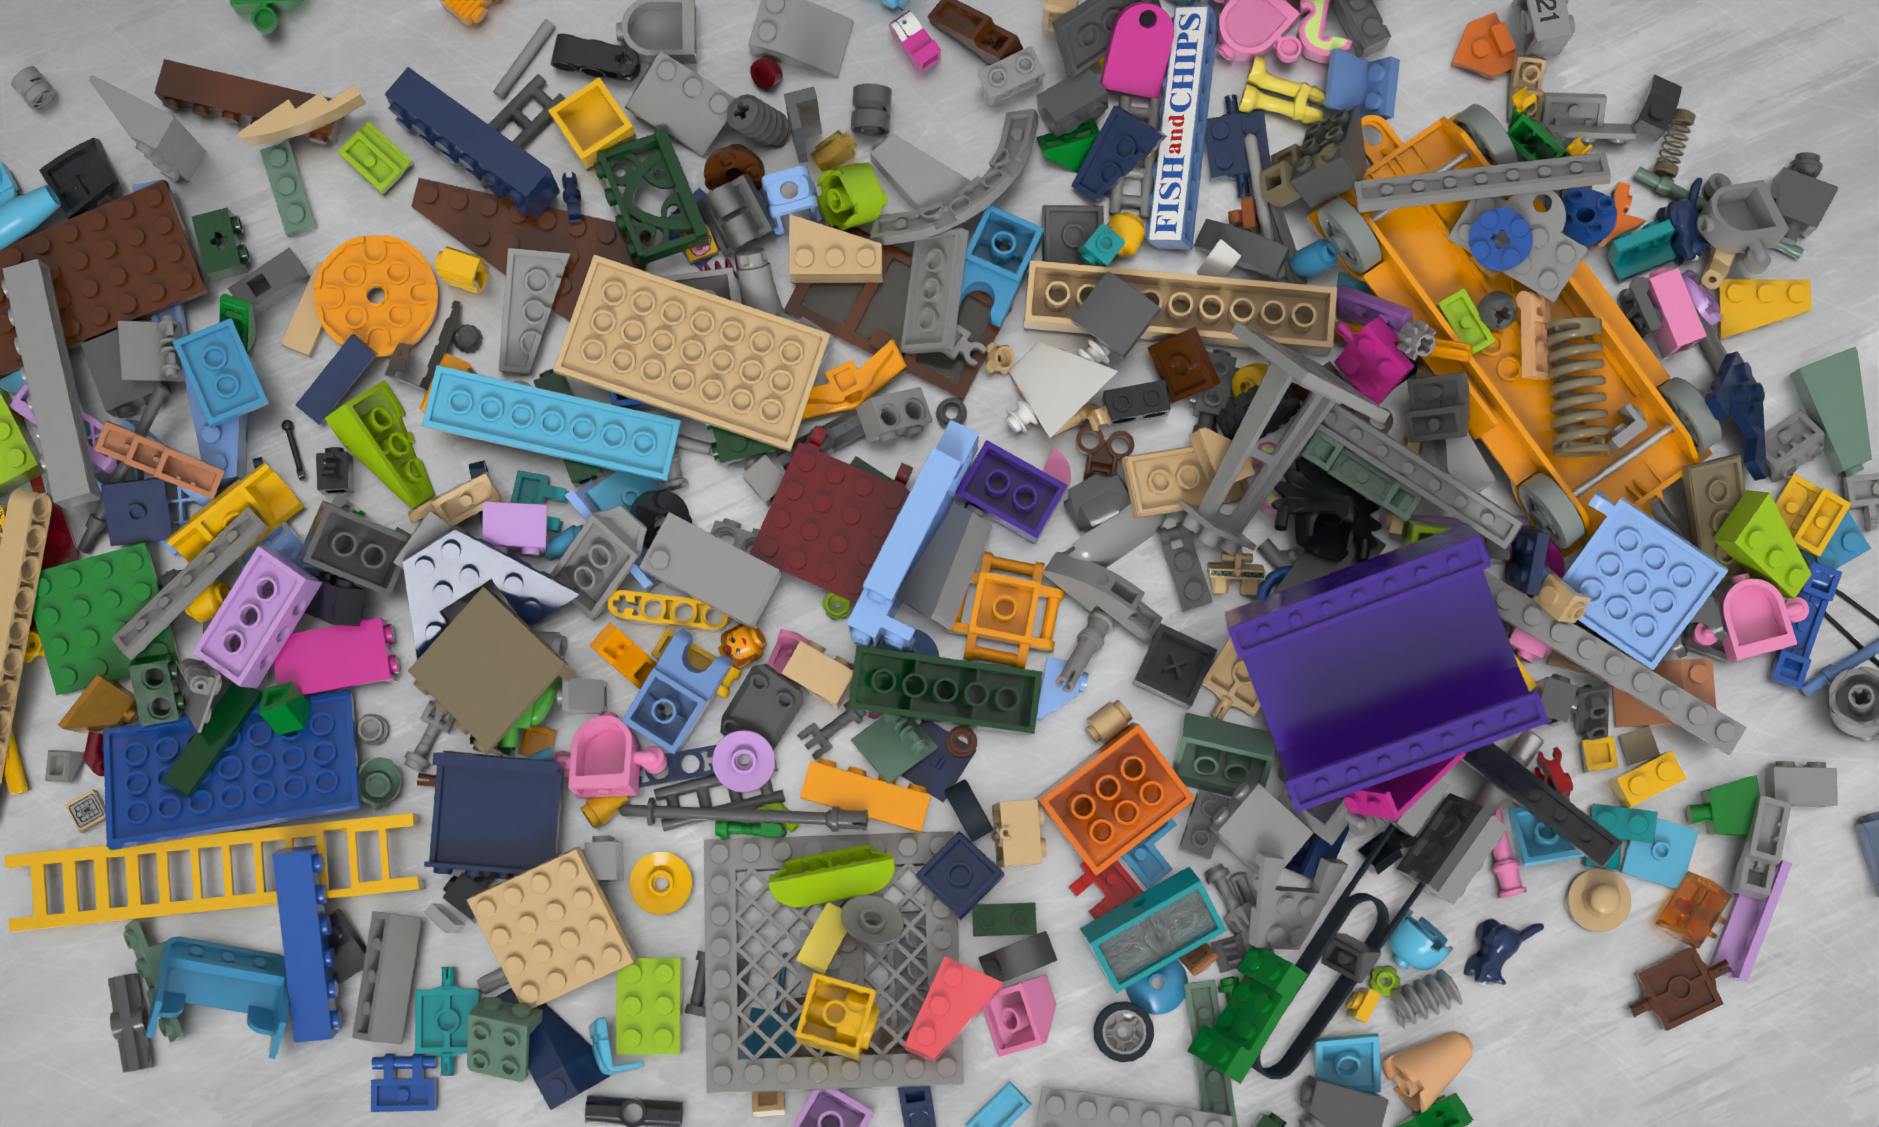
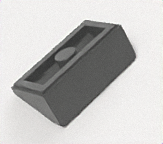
(1350, 957)

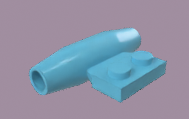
(22, 213)

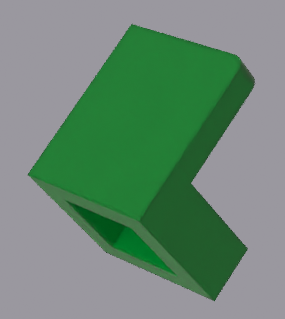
(284, 708)

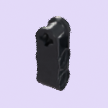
(594, 58)

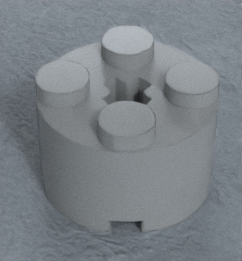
(1845, 690)

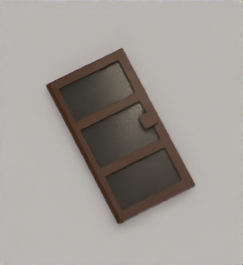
(875, 313)

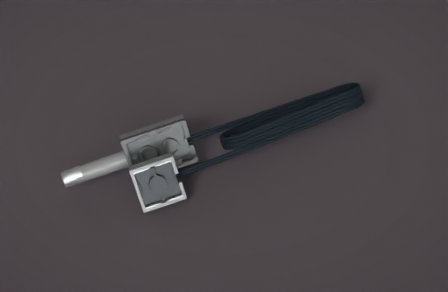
(1439, 862)

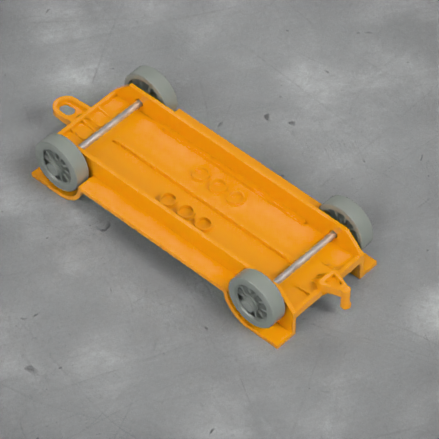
(1413, 264)

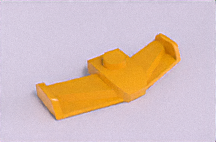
(853, 385)

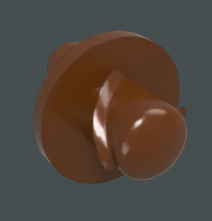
(730, 163)

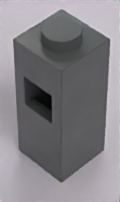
(271, 281)

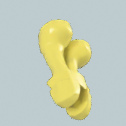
(1301, 92)

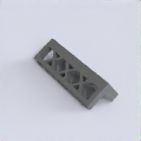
(802, 118)

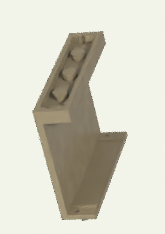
(487, 670)

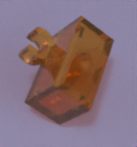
(1694, 910)

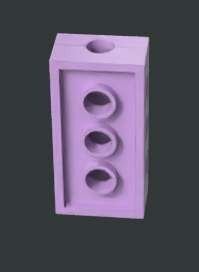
(257, 617)

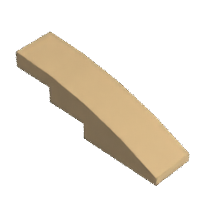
(287, 121)

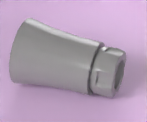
(757, 282)

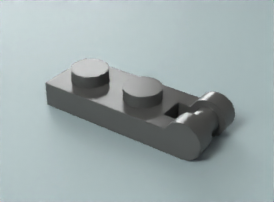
(1184, 567)

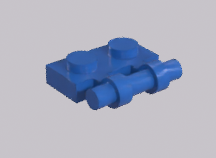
(403, 1094)

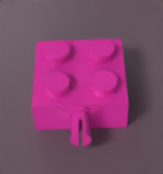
(1372, 359)

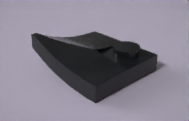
(80, 177)
(347, 947)

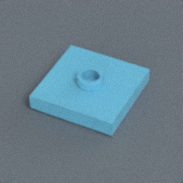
(620, 490)
(1665, 860)

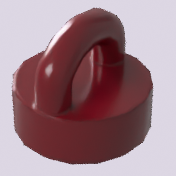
(765, 72)

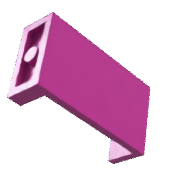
(338, 657)
(1397, 795)

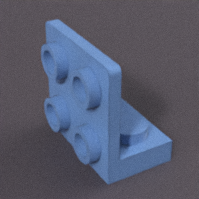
(1362, 83)

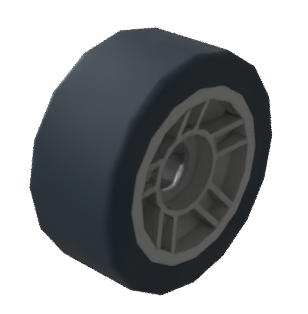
(968, 810)
(1140, 1031)

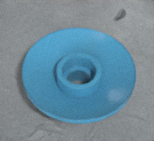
(1164, 999)

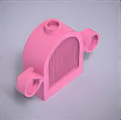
(1256, 28)
(1754, 618)
(607, 759)

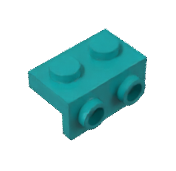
(1642, 250)

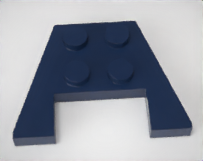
(1743, 398)

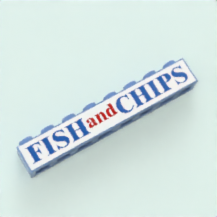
(1185, 123)

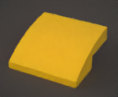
(1810, 513)

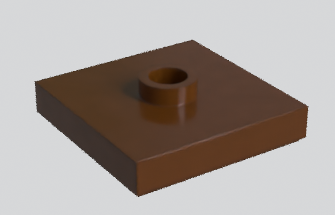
(1184, 364)

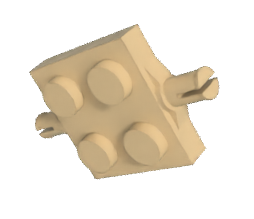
(1231, 683)

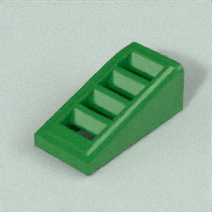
(243, 320)

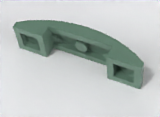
(1361, 476)

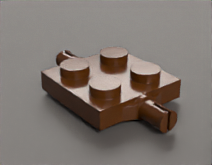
(1679, 988)

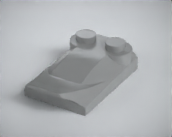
(601, 558)

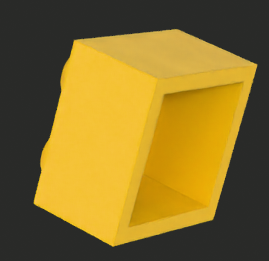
(592, 122)

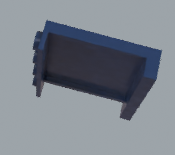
(494, 814)

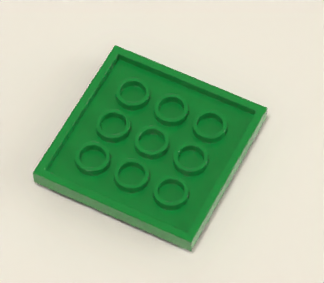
(86, 605)

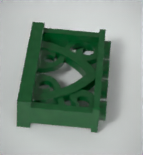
(661, 160)

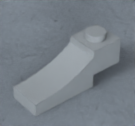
(1762, 848)

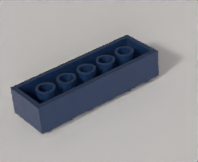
(472, 143)

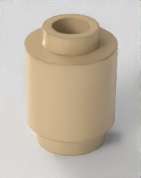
(1108, 721)

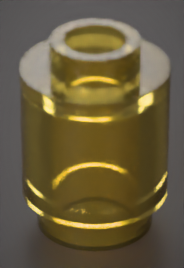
(834, 151)

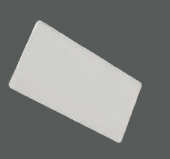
(1219, 261)

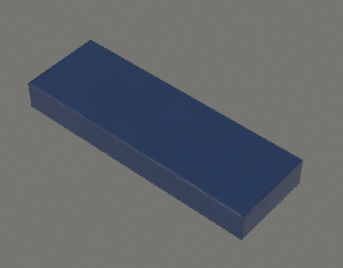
(336, 379)

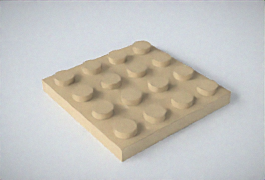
(551, 929)

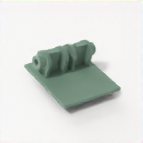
(893, 745)

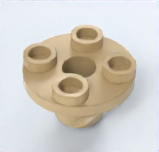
(1599, 900)

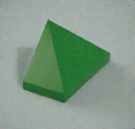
(1070, 148)

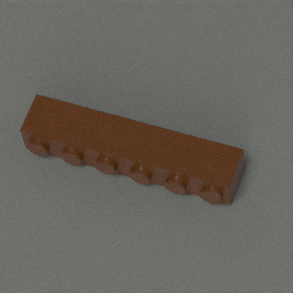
(231, 97)

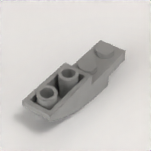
(1100, 587)

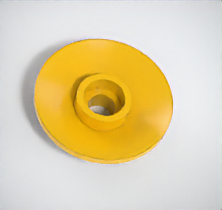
(644, 878)

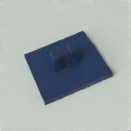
(940, 767)

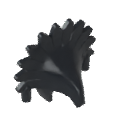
(1325, 513)

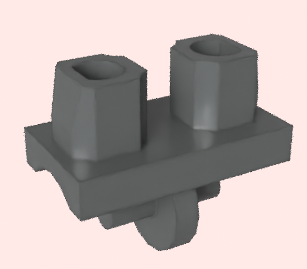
(1593, 711)

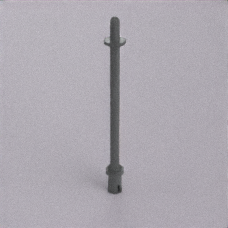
(833, 818)

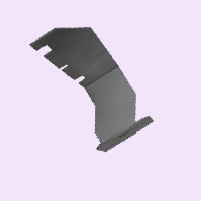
(403, 351)

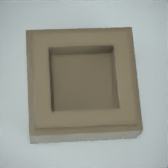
(1639, 745)

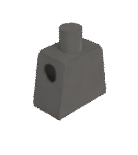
(1801, 202)

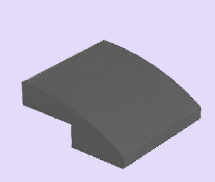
(1116, 314)
(1438, 407)

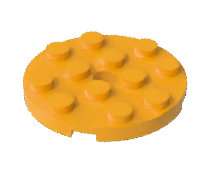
(376, 263)

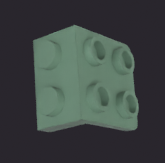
(501, 1038)

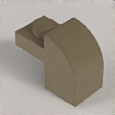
(1276, 180)

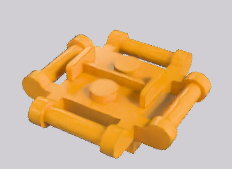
(1007, 610)

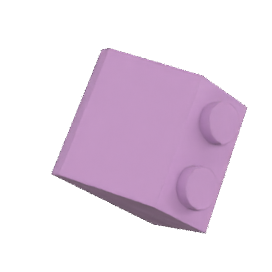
(516, 527)
(832, 1109)

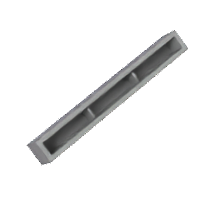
(50, 384)

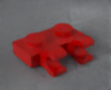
(1553, 773)
(1112, 882)

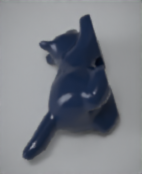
(1684, 216)
(1497, 946)

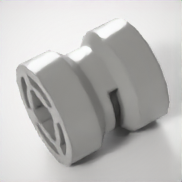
(31, 85)

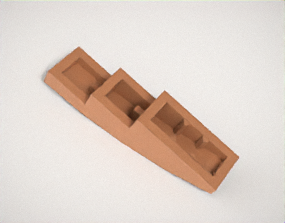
(159, 460)

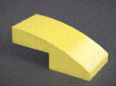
(823, 940)

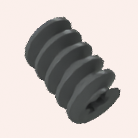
(758, 120)

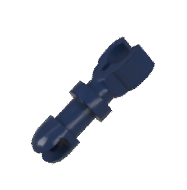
(571, 197)

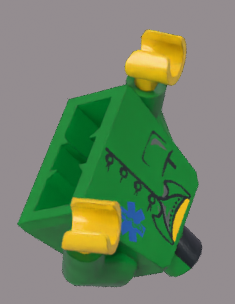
(1533, 137)

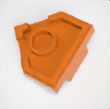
(1486, 48)

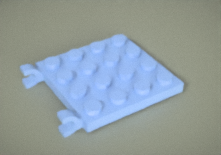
(1640, 580)

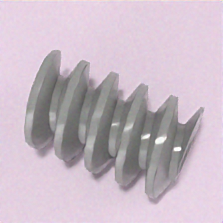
(1424, 996)

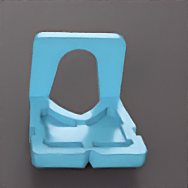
(602, 1051)

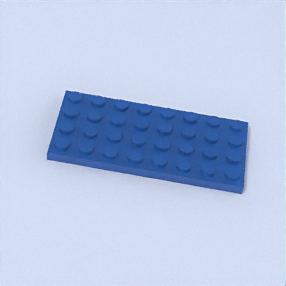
(253, 784)

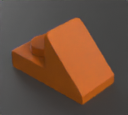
(1624, 222)

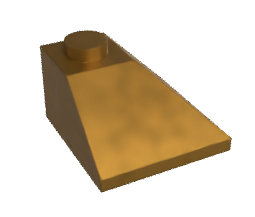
(101, 707)

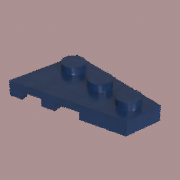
(1115, 153)

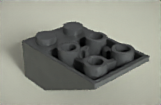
(1330, 157)

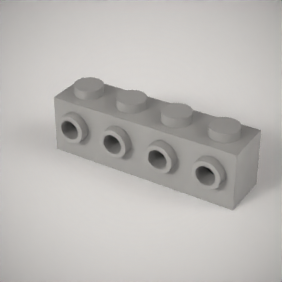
(387, 977)

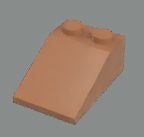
(1691, 675)

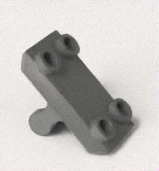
(763, 705)

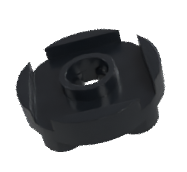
(661, 503)

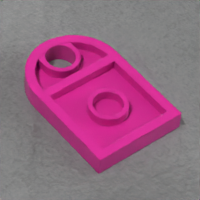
(1138, 53)

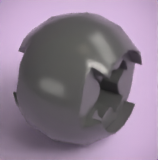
(1506, 310)

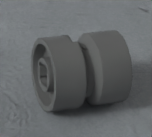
(871, 105)

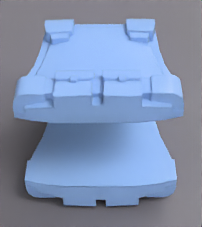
(779, 206)

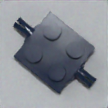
(1227, 146)

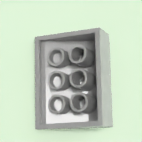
(154, 131)

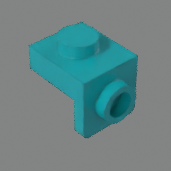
(1100, 247)

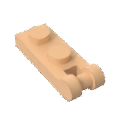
(1534, 315)

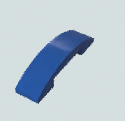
(1792, 663)

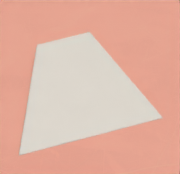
(1057, 383)

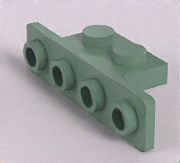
(147, 967)

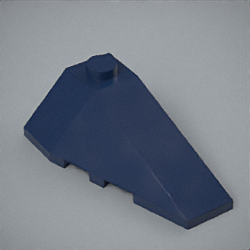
(559, 1057)

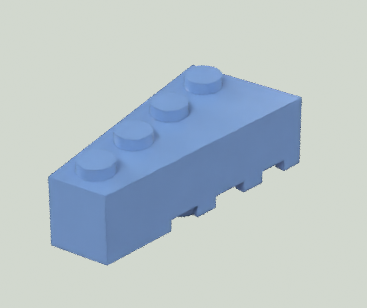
(223, 444)

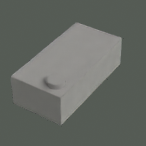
(710, 570)

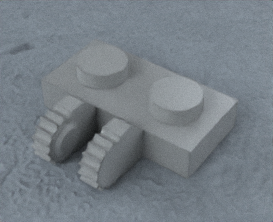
(1863, 492)

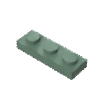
(288, 188)

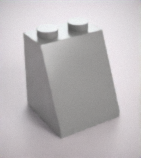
(1258, 824)

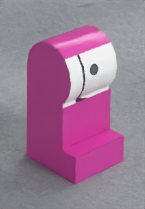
(915, 41)

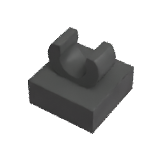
(1230, 952)

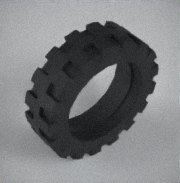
(1235, 410)

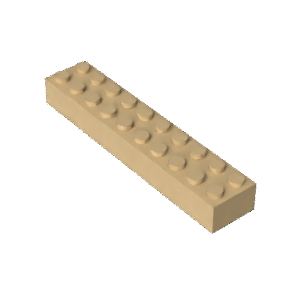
(1285, 312)

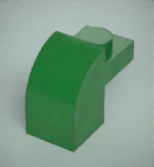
(1444, 1112)

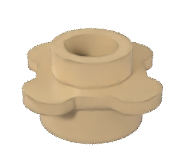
(999, 358)

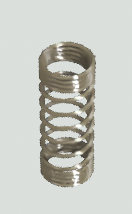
(1668, 168)

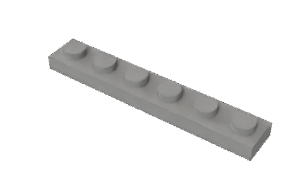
(189, 583)

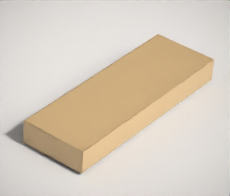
(305, 325)

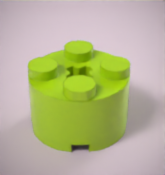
(850, 196)

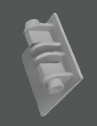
(149, 351)
(204, 684)

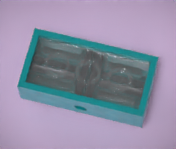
(1153, 929)

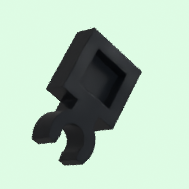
(1390, 851)

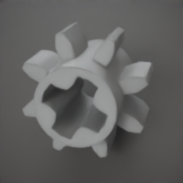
(1416, 339)

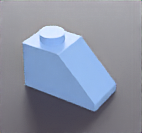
(1051, 696)

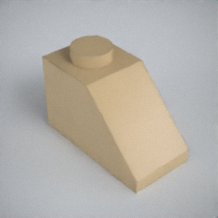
(1210, 451)

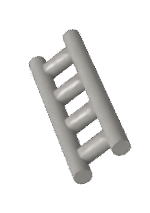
(1117, 197)

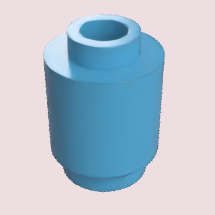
(1314, 259)

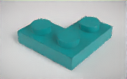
(1625, 825)

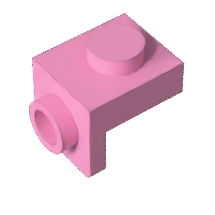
(784, 649)

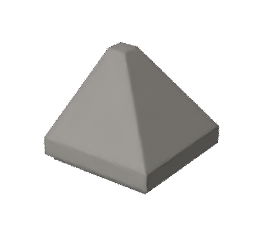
(62, 765)

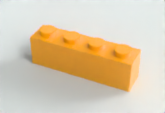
(855, 791)

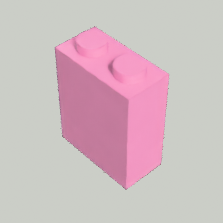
(1679, 317)

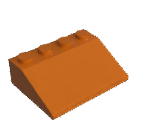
(1115, 798)

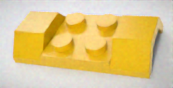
(260, 490)

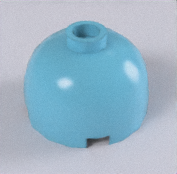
(1418, 943)

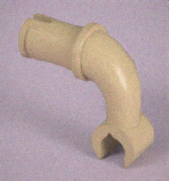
(1088, 413)

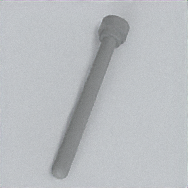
(1261, 205)

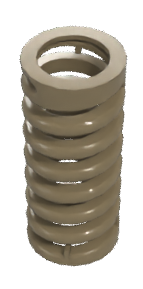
(1560, 331)

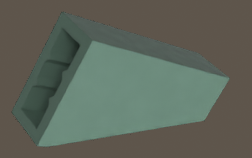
(1836, 404)

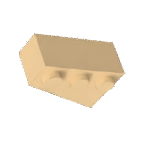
(831, 255)

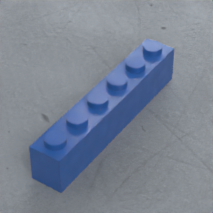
(306, 943)

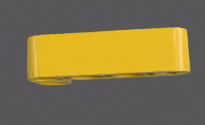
(668, 615)

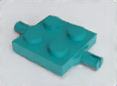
(443, 1020)

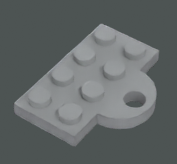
(1552, 254)

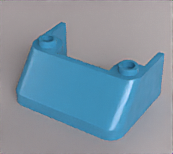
(222, 979)

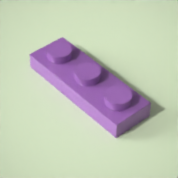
(1364, 308)

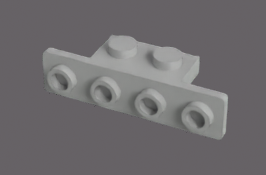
(1582, 115)

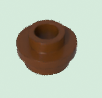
(968, 734)

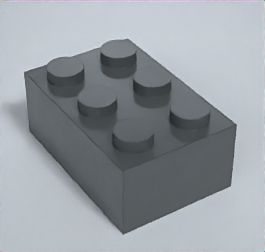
(354, 548)

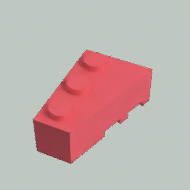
(949, 1007)

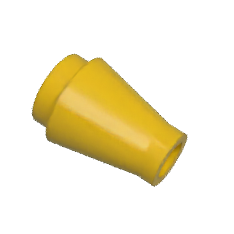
(602, 809)

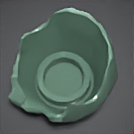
(379, 782)

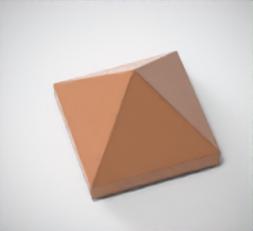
(1199, 959)

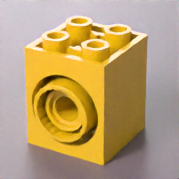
(838, 1017)

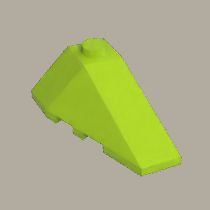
(377, 436)

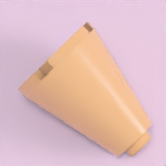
(1428, 1068)

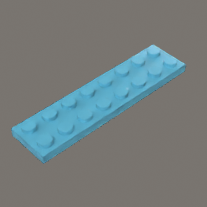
(551, 423)

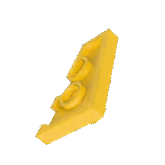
(1759, 302)

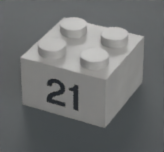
(1543, 26)

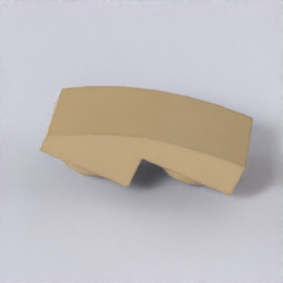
(1528, 72)

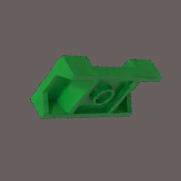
(1250, 1014)

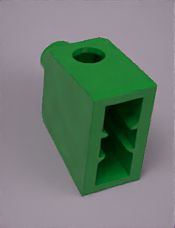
(1727, 807)

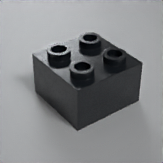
(1174, 666)

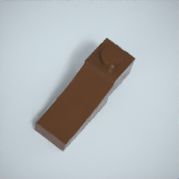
(975, 30)

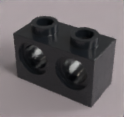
(1137, 402)

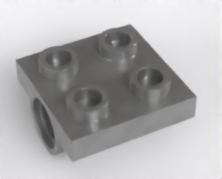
(736, 214)

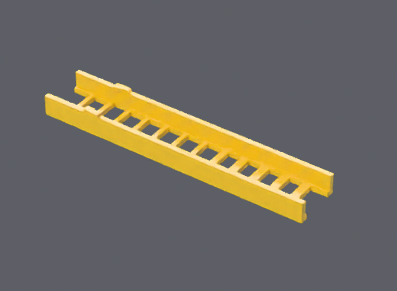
(230, 901)

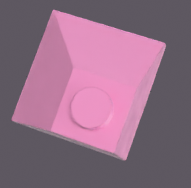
(1021, 1015)

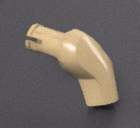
(1716, 267)

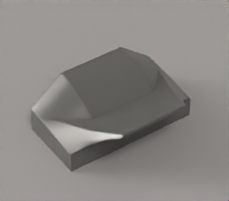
(1097, 500)

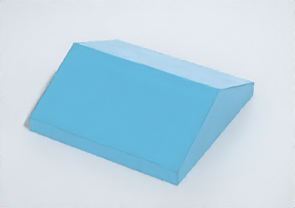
(1536, 841)
(1349, 1061)

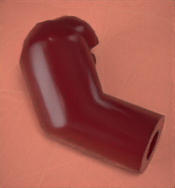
(93, 754)

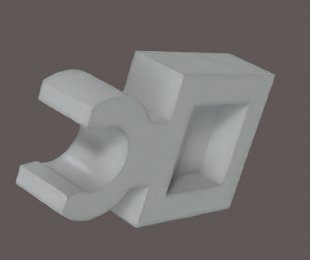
(964, 347)

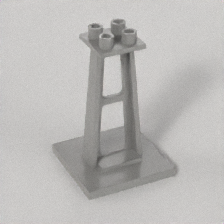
(1284, 368)

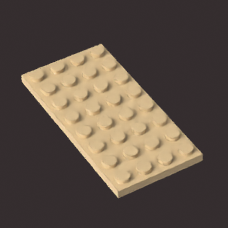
(691, 353)

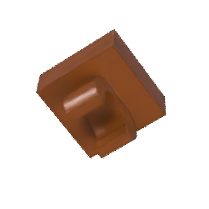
(1246, 217)

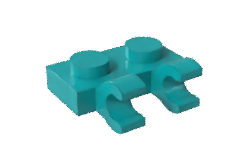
(534, 489)

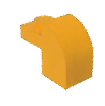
(623, 655)

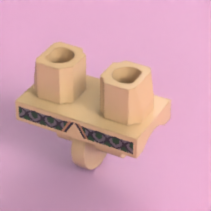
(1248, 573)

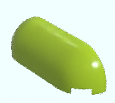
(832, 876)

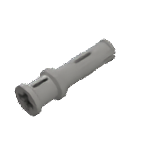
(1089, 642)

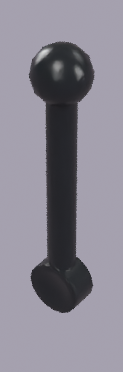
(287, 425)

